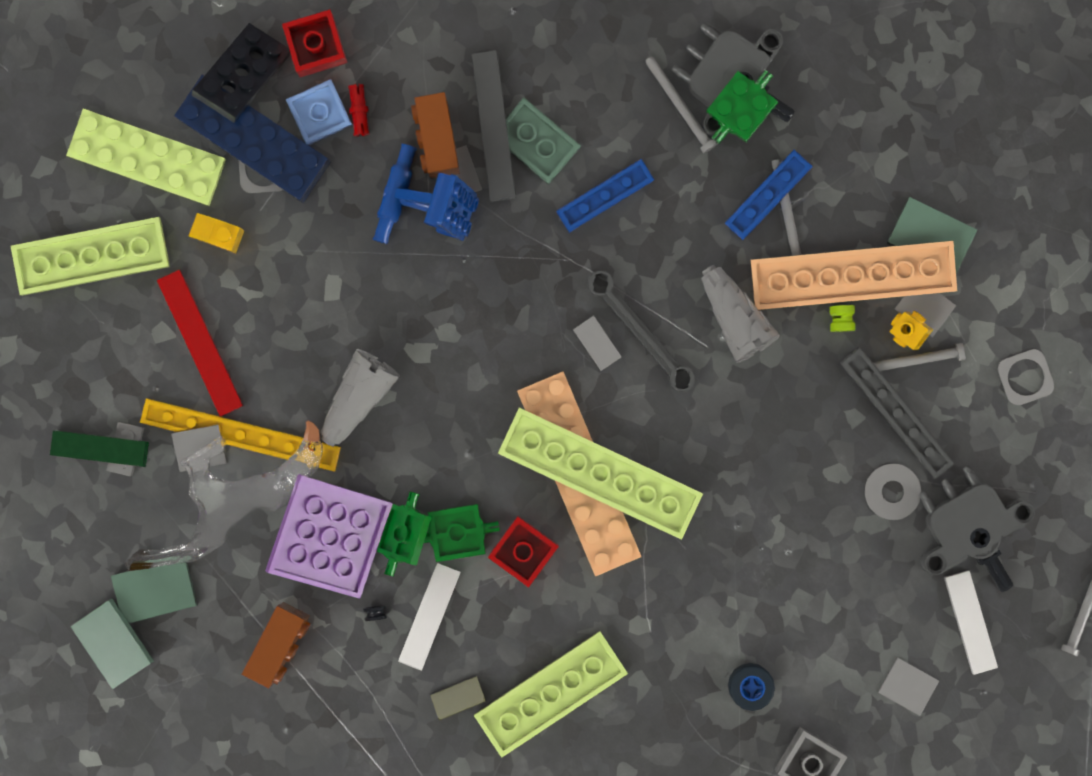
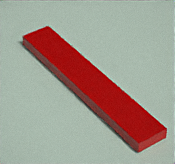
(200, 343)

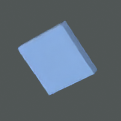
(319, 112)

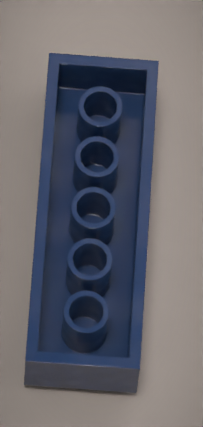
(258, 145)

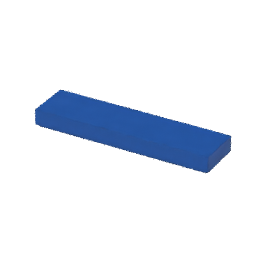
(768, 194)
(605, 195)

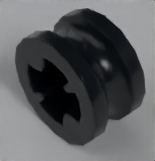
(375, 613)

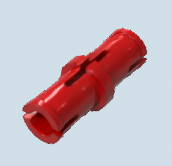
(358, 110)

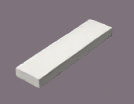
(970, 622)

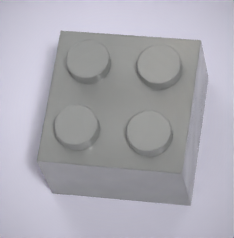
(810, 757)

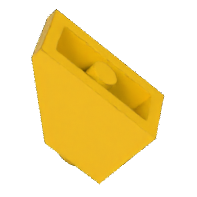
(216, 232)

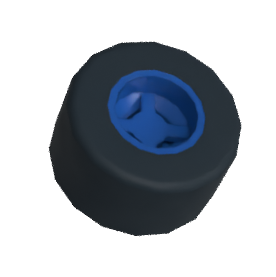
(751, 695)

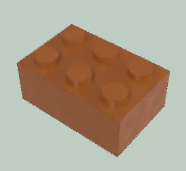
(435, 135)
(277, 645)

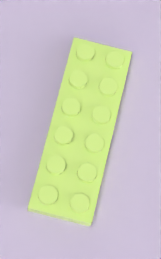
(146, 157)
(90, 256)
(550, 694)

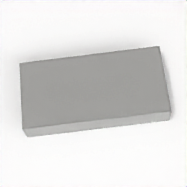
(597, 343)

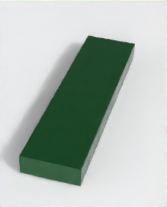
(99, 448)

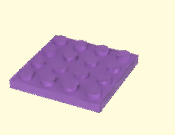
(328, 536)

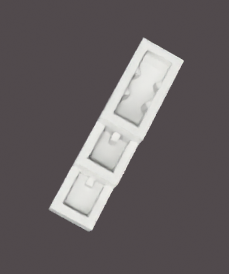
(429, 616)

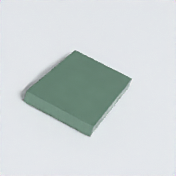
(539, 141)
(924, 224)
(154, 591)
(112, 643)

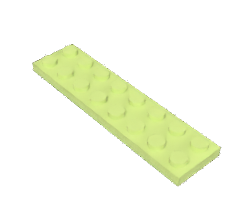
(600, 473)

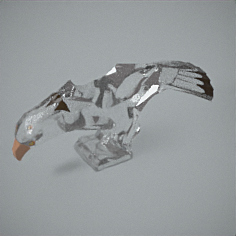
(227, 502)

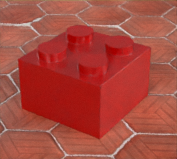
(314, 43)
(523, 551)

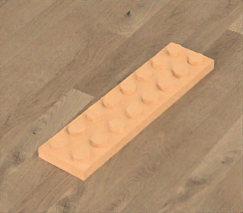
(854, 275)
(599, 526)

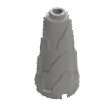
(741, 323)
(362, 388)

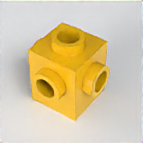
(918, 333)

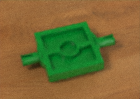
(742, 106)
(458, 532)
(403, 534)

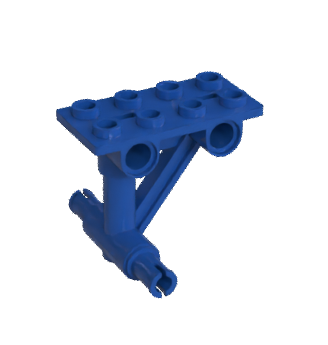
(446, 208)

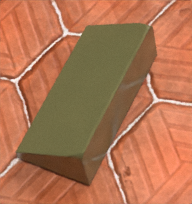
(458, 698)

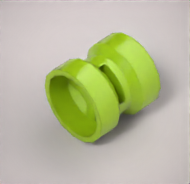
(842, 318)

